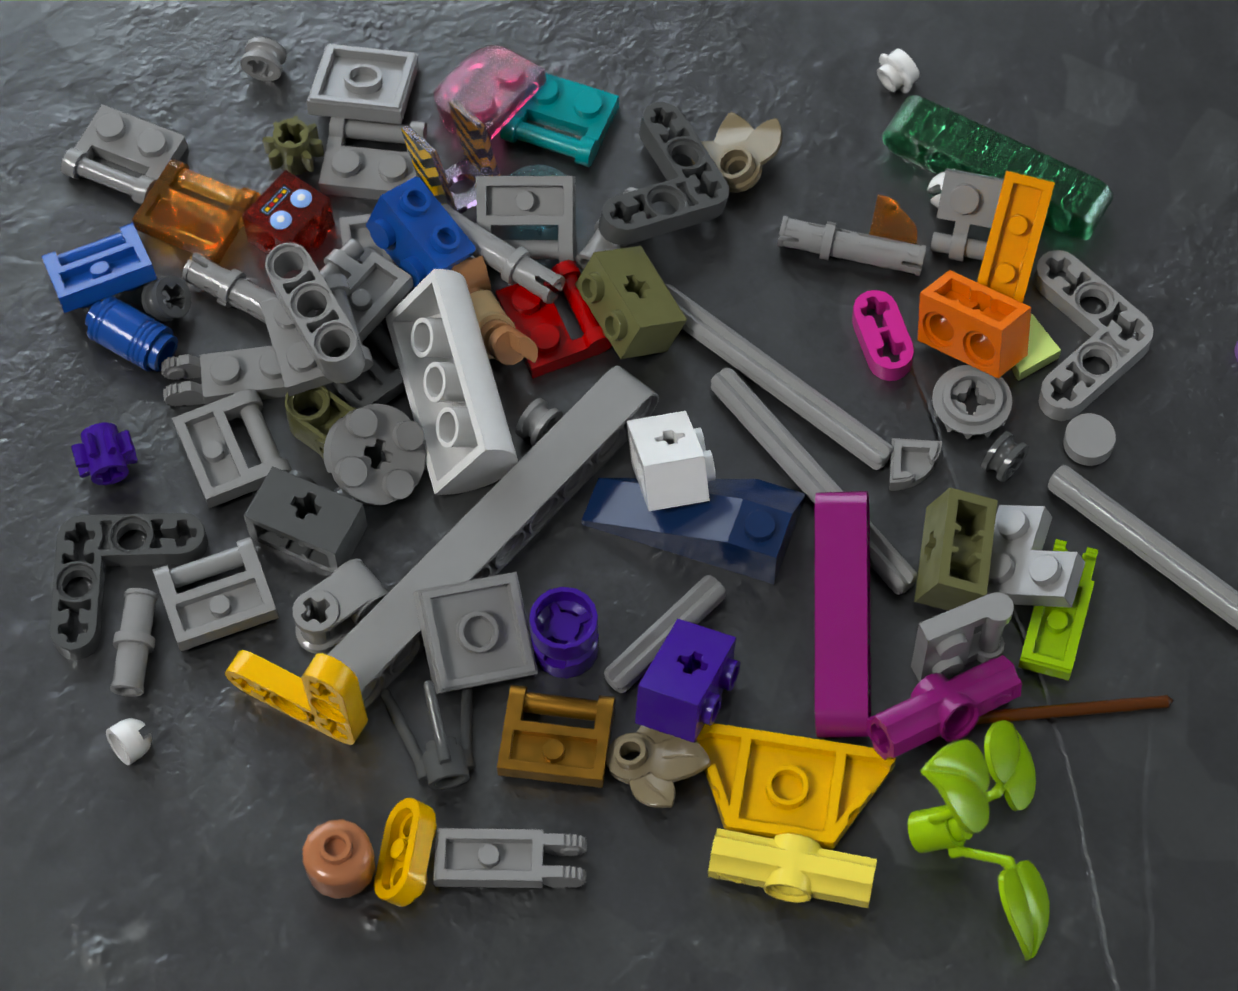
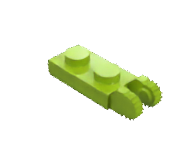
(1056, 631)

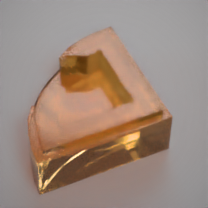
(892, 222)

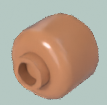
(338, 859)

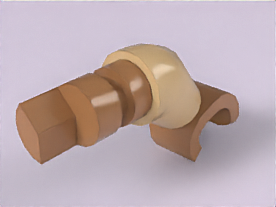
(497, 329)

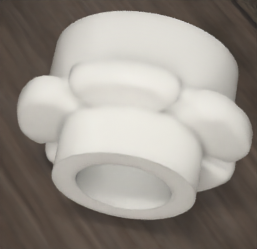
(897, 71)

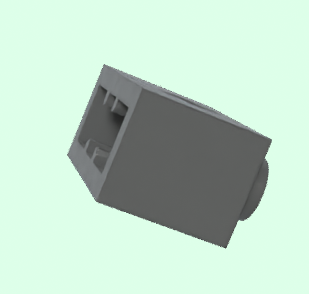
(306, 519)

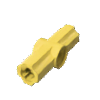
(792, 868)

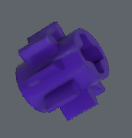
(104, 453)

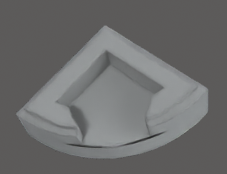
(912, 462)

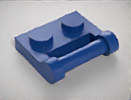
(99, 269)

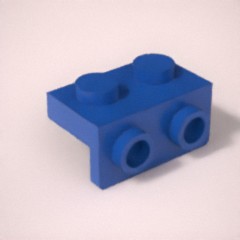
(417, 231)

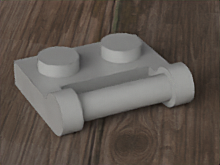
(126, 143)
(365, 171)
(531, 202)
(293, 357)
(216, 453)
(218, 606)
(949, 639)

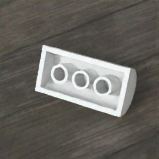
(451, 385)

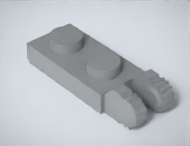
(223, 376)
(505, 858)

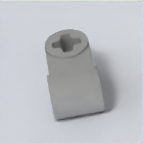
(336, 606)

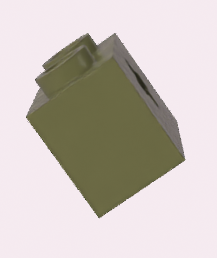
(630, 302)
(956, 549)

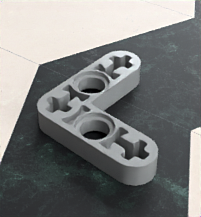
(1104, 340)

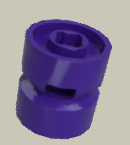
(564, 632)

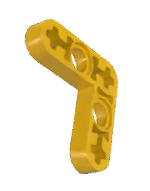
(323, 698)

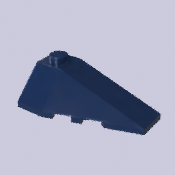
(738, 530)

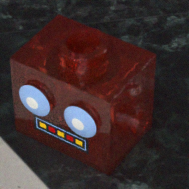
(290, 214)

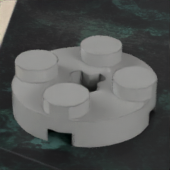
(400, 441)

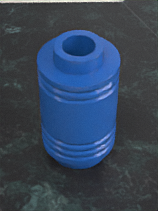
(130, 333)

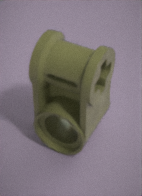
(314, 429)

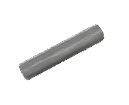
(639, 655)

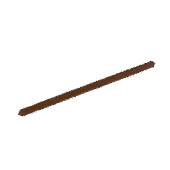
(1075, 709)

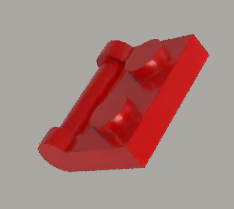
(545, 327)

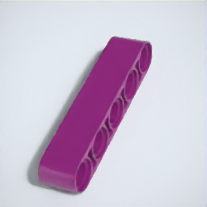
(842, 614)

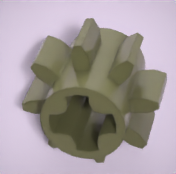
(293, 146)

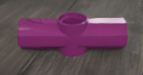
(944, 707)

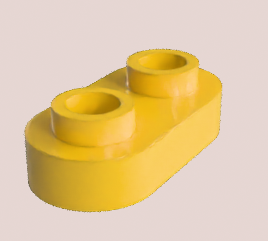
(405, 852)

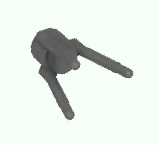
(444, 761)

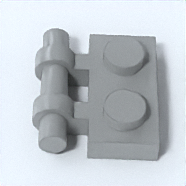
(968, 201)
(374, 284)

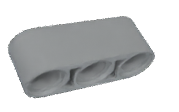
(309, 292)

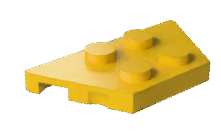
(789, 782)

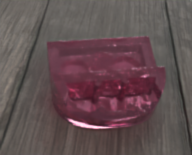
(491, 86)

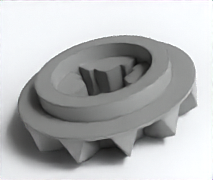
(953, 390)

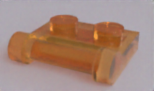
(189, 221)

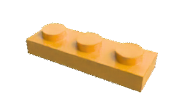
(1015, 234)

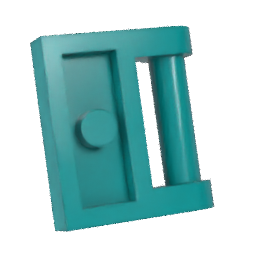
(567, 108)

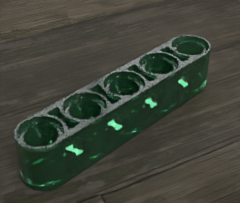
(944, 140)

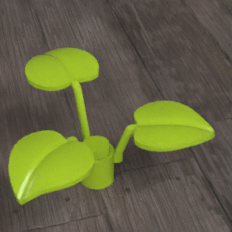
(962, 780)

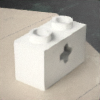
(670, 460)

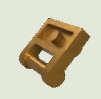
(555, 750)

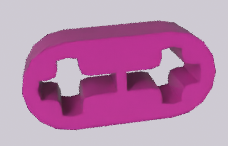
(873, 338)

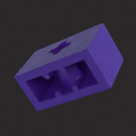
(687, 681)

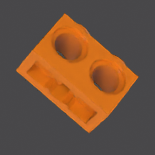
(974, 324)

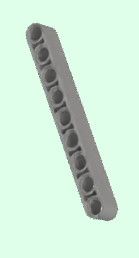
(498, 524)

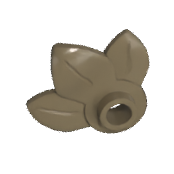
(745, 148)
(660, 764)

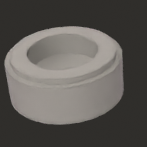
(1089, 439)

